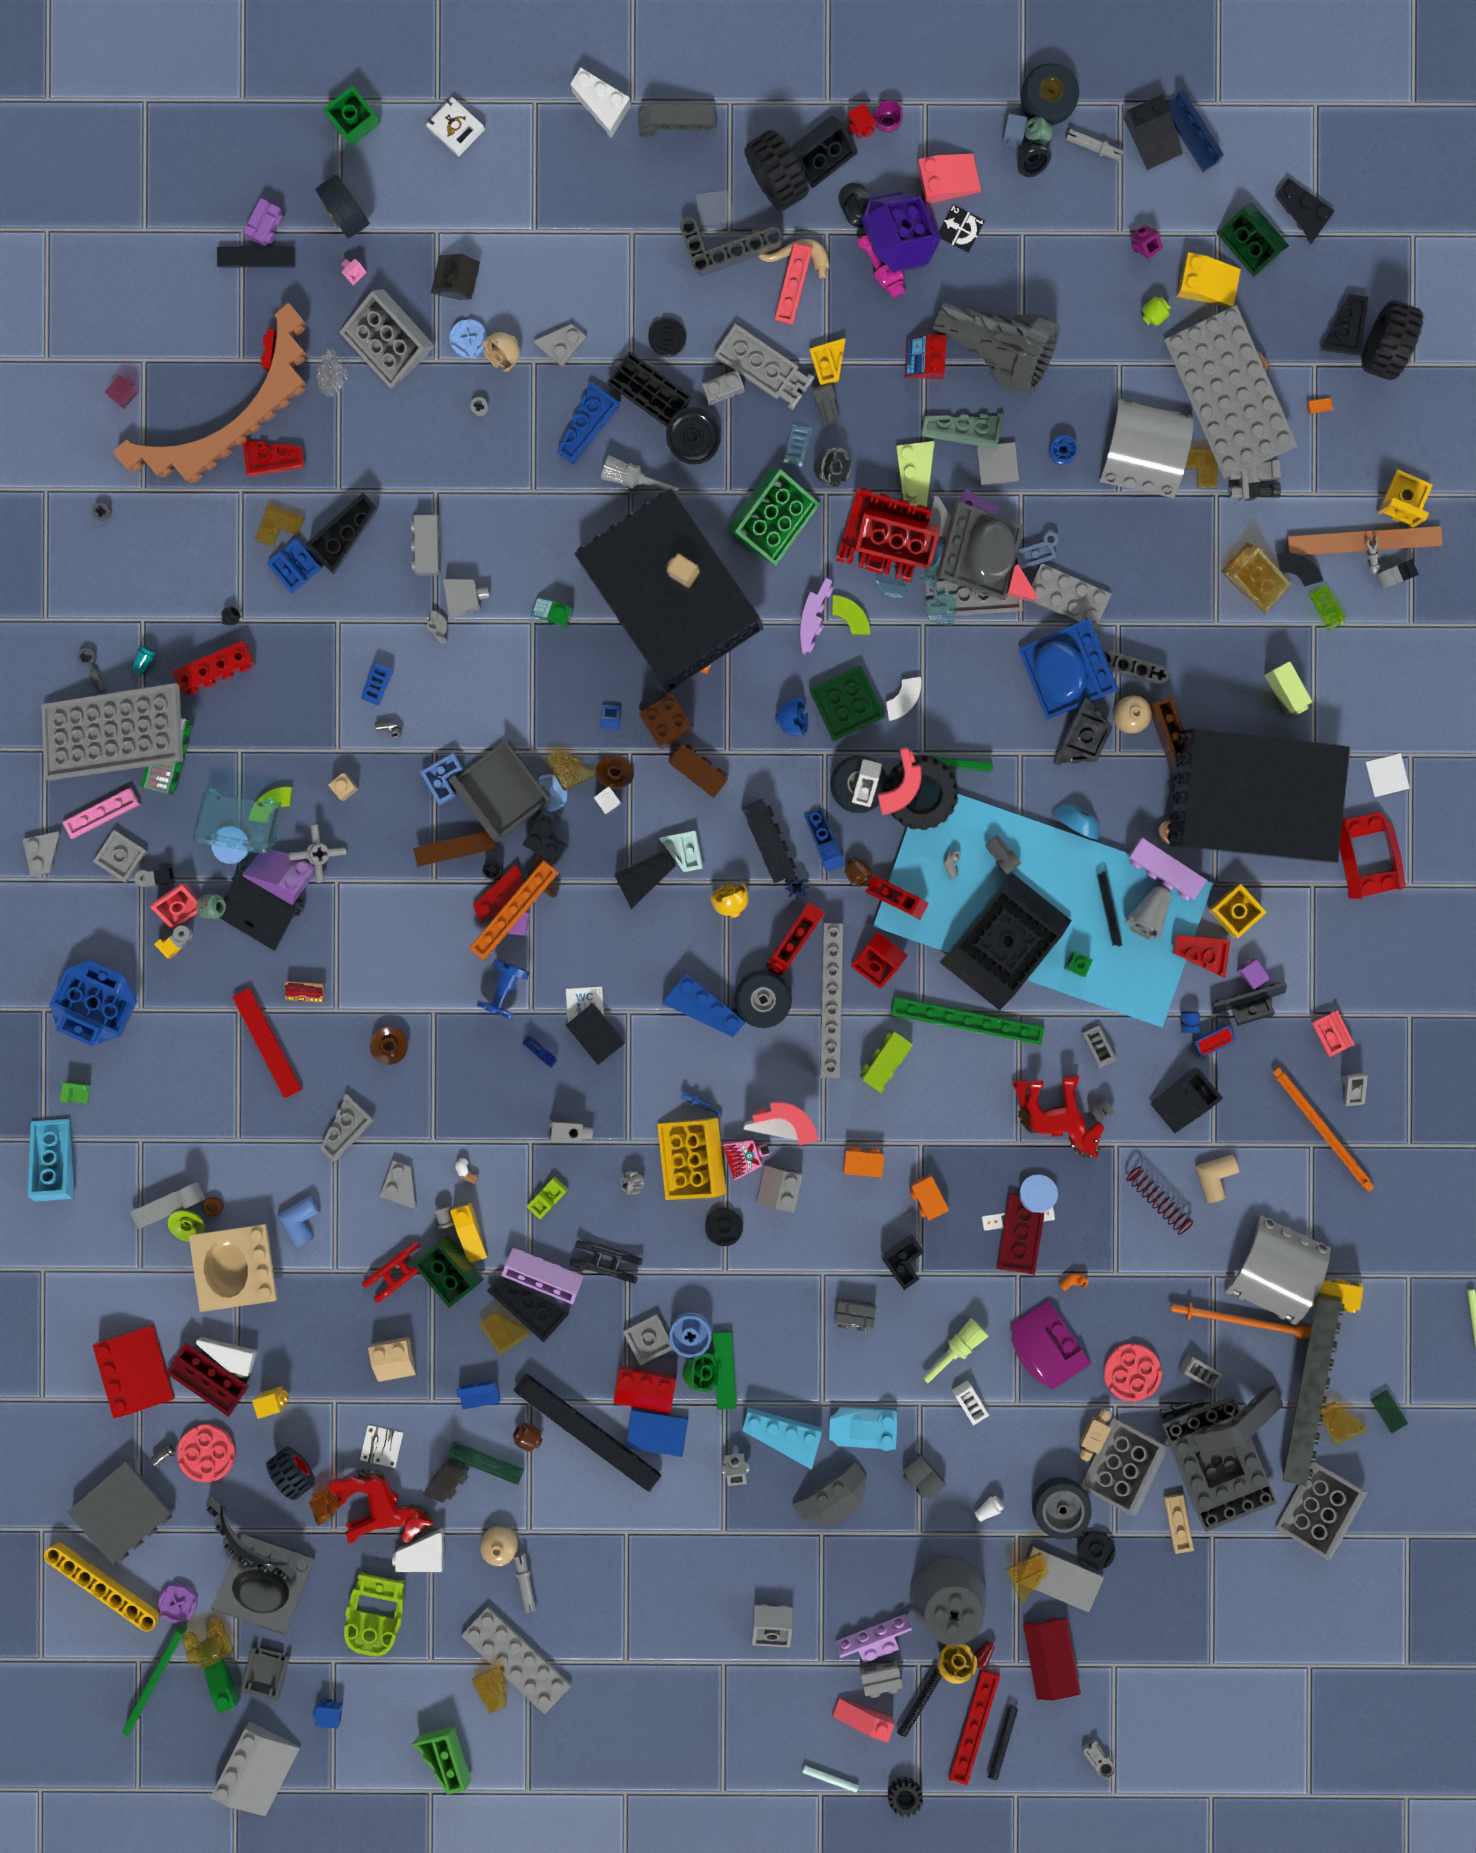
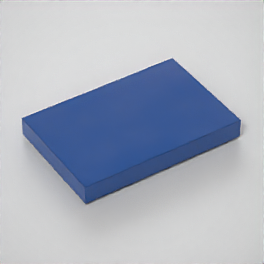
(657, 1433)

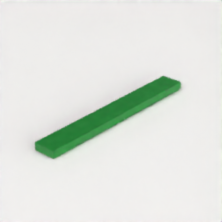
(967, 1020)

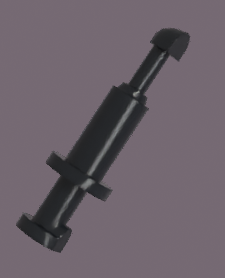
(1179, 1408)

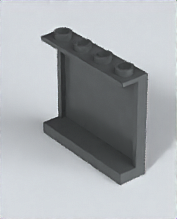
(501, 790)
(120, 1512)

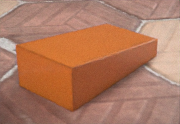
(1320, 405)

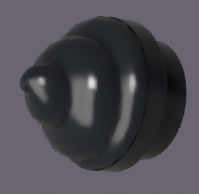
(230, 616)

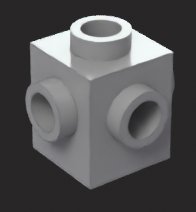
(735, 1469)

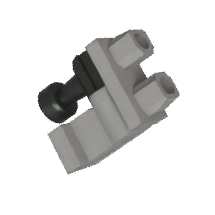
(1250, 479)

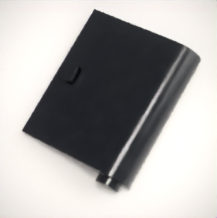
(265, 912)

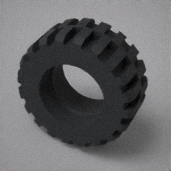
(776, 170)
(1392, 340)
(947, 794)

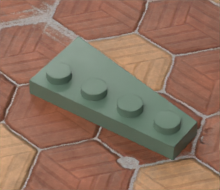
(976, 431)

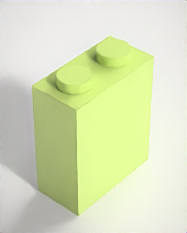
(1288, 689)

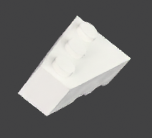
(601, 100)

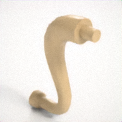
(818, 254)

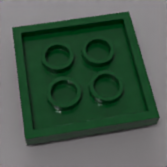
(847, 703)

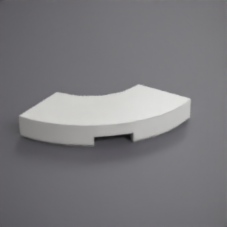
(905, 699)

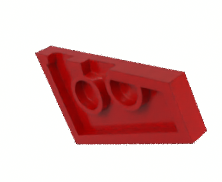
(271, 458)
(498, 895)
(1203, 951)

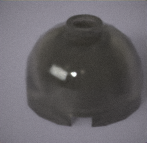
(832, 466)

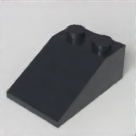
(1153, 131)

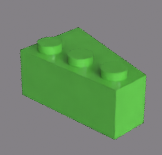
(445, 1757)

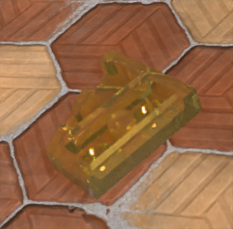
(568, 770)
(503, 1332)
(1340, 1424)
(1027, 1575)
(492, 1688)

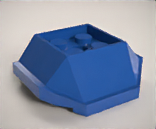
(73, 1007)

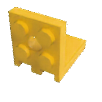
(1406, 510)

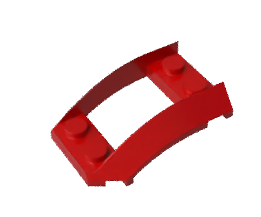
(1376, 882)

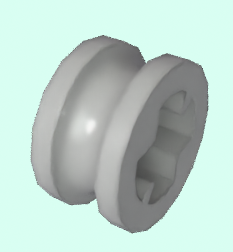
(473, 408)

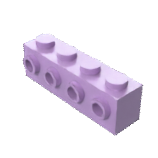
(1167, 869)
(542, 1275)

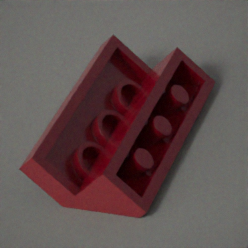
(207, 1379)
(1052, 1659)

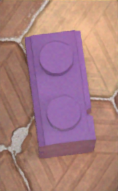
(263, 223)

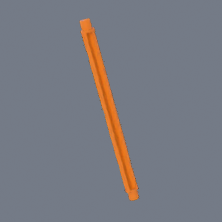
(1323, 1129)

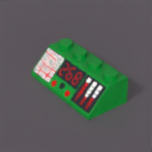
(164, 776)

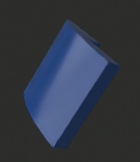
(294, 565)

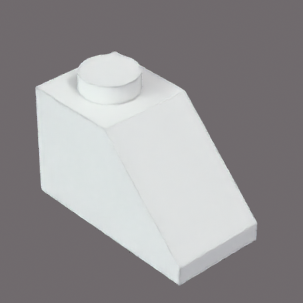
(866, 783)

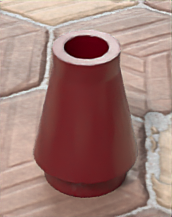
(984, 1654)

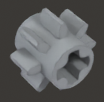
(632, 1182)

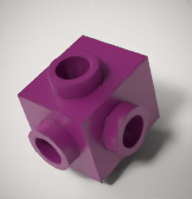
(1146, 241)

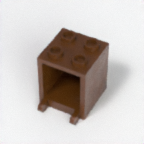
(665, 721)

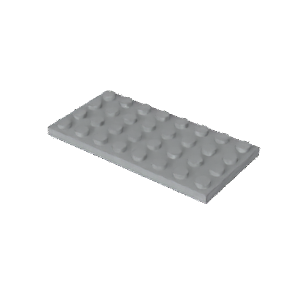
(1230, 392)
(112, 732)

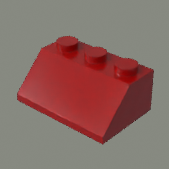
(645, 1389)

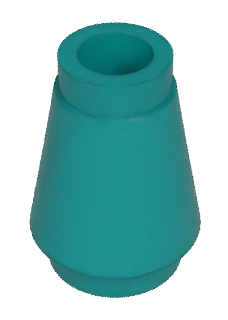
(143, 659)

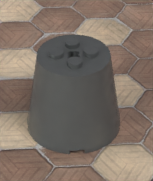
(944, 1587)

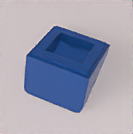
(610, 716)

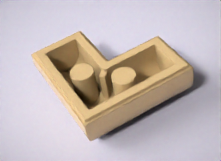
(1211, 1173)

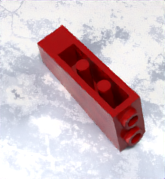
(795, 939)

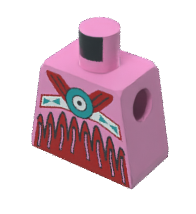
(744, 1156)

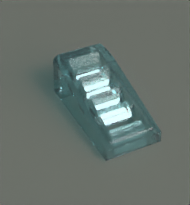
(793, 459)

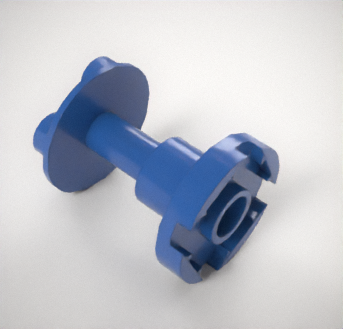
(506, 981)

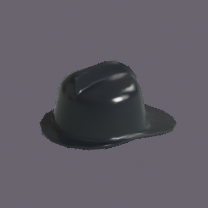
(853, 202)

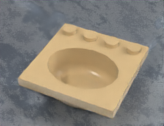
(233, 1267)

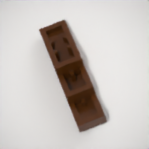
(453, 848)

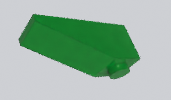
(221, 1686)

